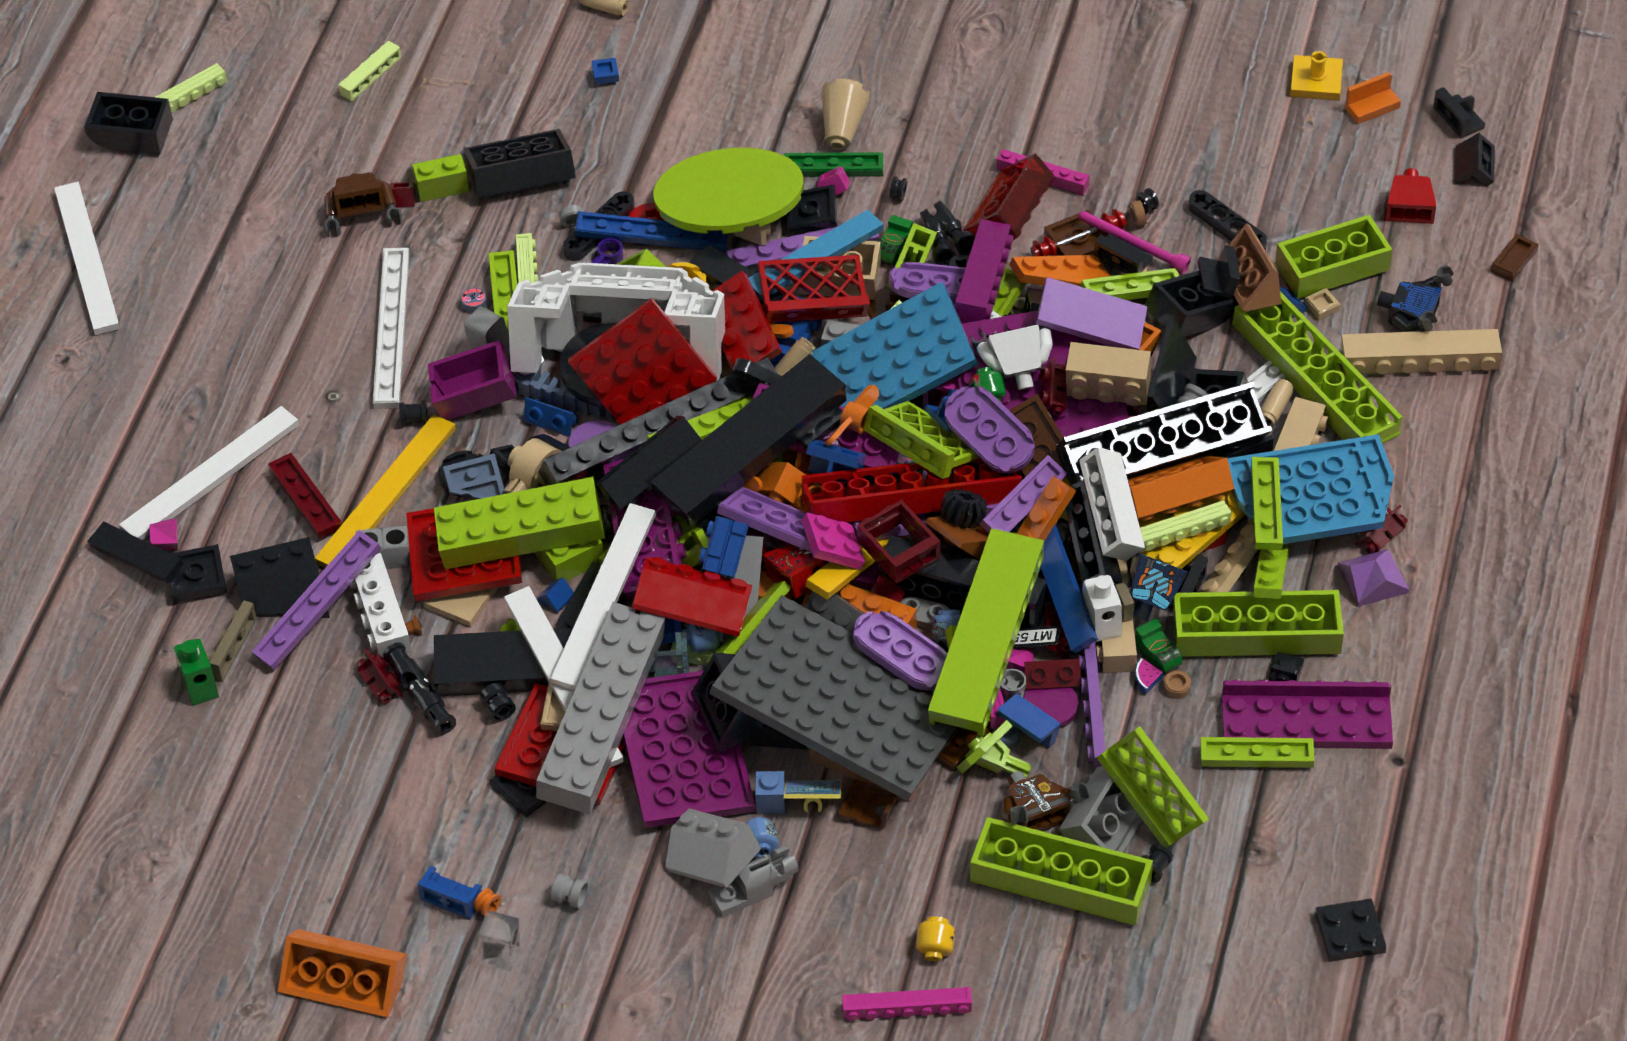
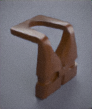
(861, 803)

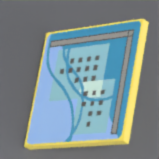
(813, 790)

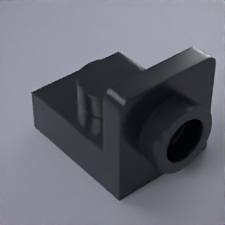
(1286, 667)

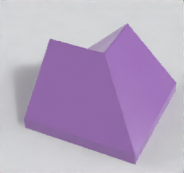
(1373, 577)

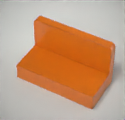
(1371, 98)

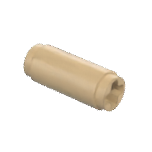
(614, 7)
(795, 354)
(1276, 401)

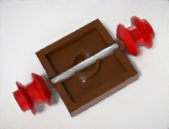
(1073, 236)

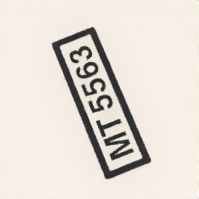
(1037, 636)

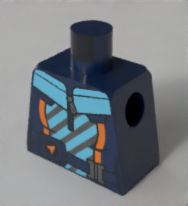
(1153, 584)

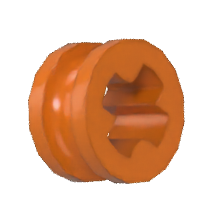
(487, 901)

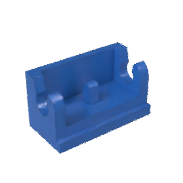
(448, 893)

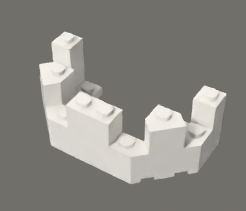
(547, 308)

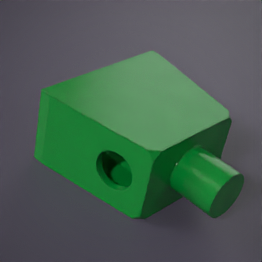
(191, 662)

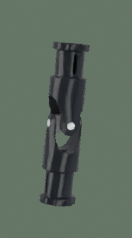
(419, 688)

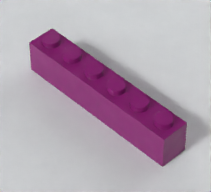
(984, 271)

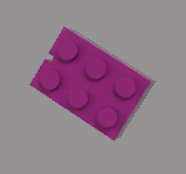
(471, 380)

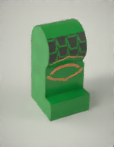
(894, 239)
(1157, 647)

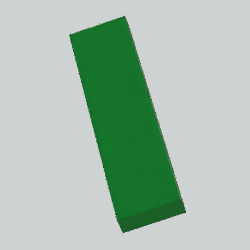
(854, 164)

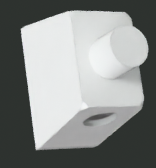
(1101, 598)

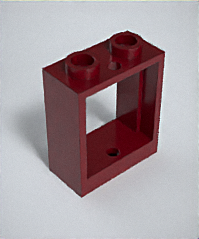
(908, 561)

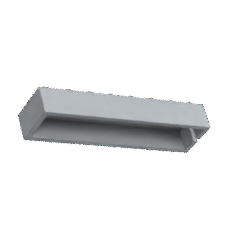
(600, 708)

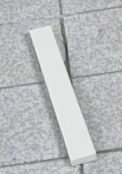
(87, 258)
(391, 328)
(211, 472)
(604, 591)
(542, 642)

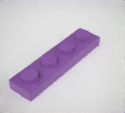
(1022, 497)

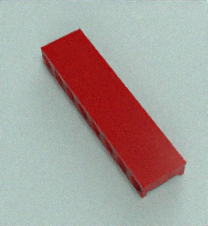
(921, 496)

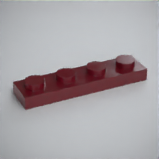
(305, 495)

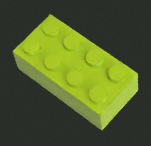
(1333, 256)

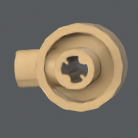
(525, 464)

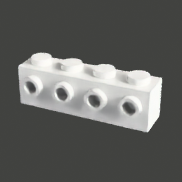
(1112, 504)
(379, 607)

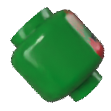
(989, 380)

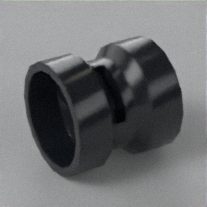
(496, 700)

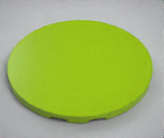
(728, 190)

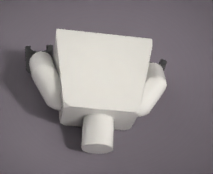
(1016, 352)

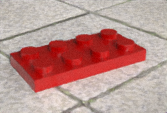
(746, 325)

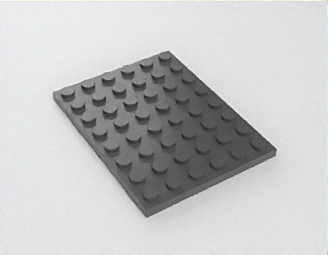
(833, 698)

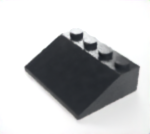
(520, 163)
(1171, 370)

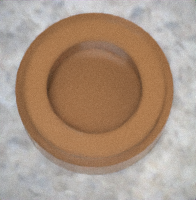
(1138, 213)
(1177, 684)

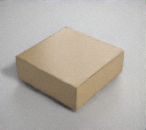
(1322, 303)

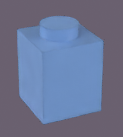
(770, 792)

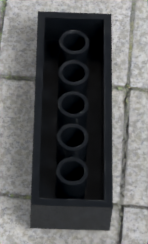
(950, 580)

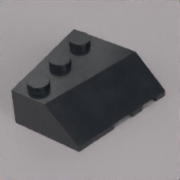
(275, 576)

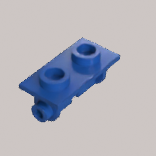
(549, 416)

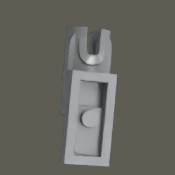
(754, 881)

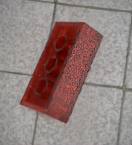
(1013, 195)

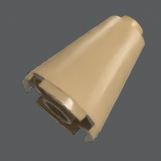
(842, 111)

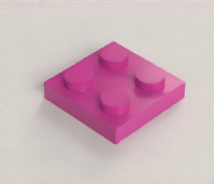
(832, 540)

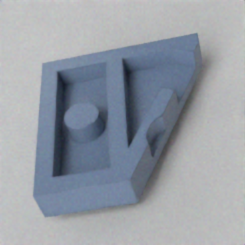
(474, 478)

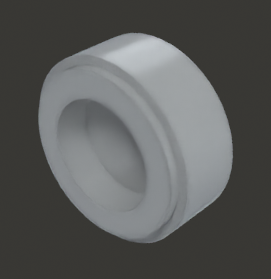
(568, 215)

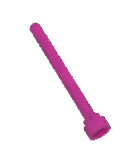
(1180, 262)

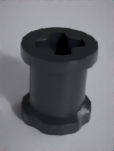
(413, 412)
(1161, 857)

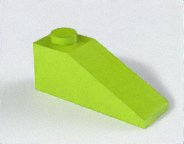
(916, 246)

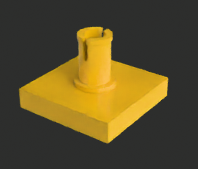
(1316, 76)

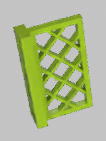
(910, 438)
(1139, 787)

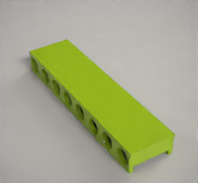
(1315, 374)
(986, 631)

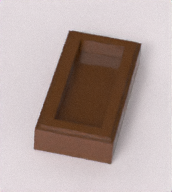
(1514, 257)

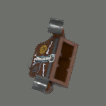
(358, 195)
(1038, 801)

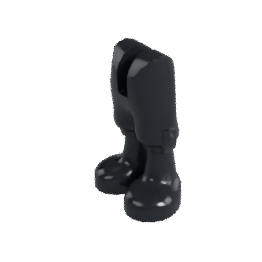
(946, 225)

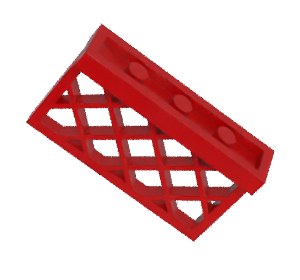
(819, 307)

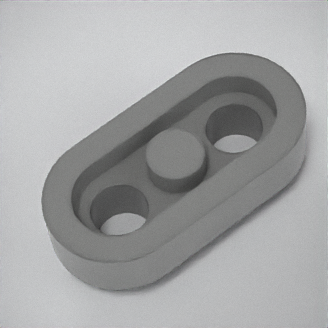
(925, 610)

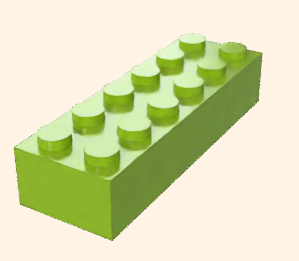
(518, 523)
(1257, 626)
(1061, 871)

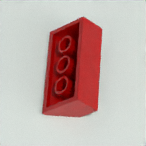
(692, 596)

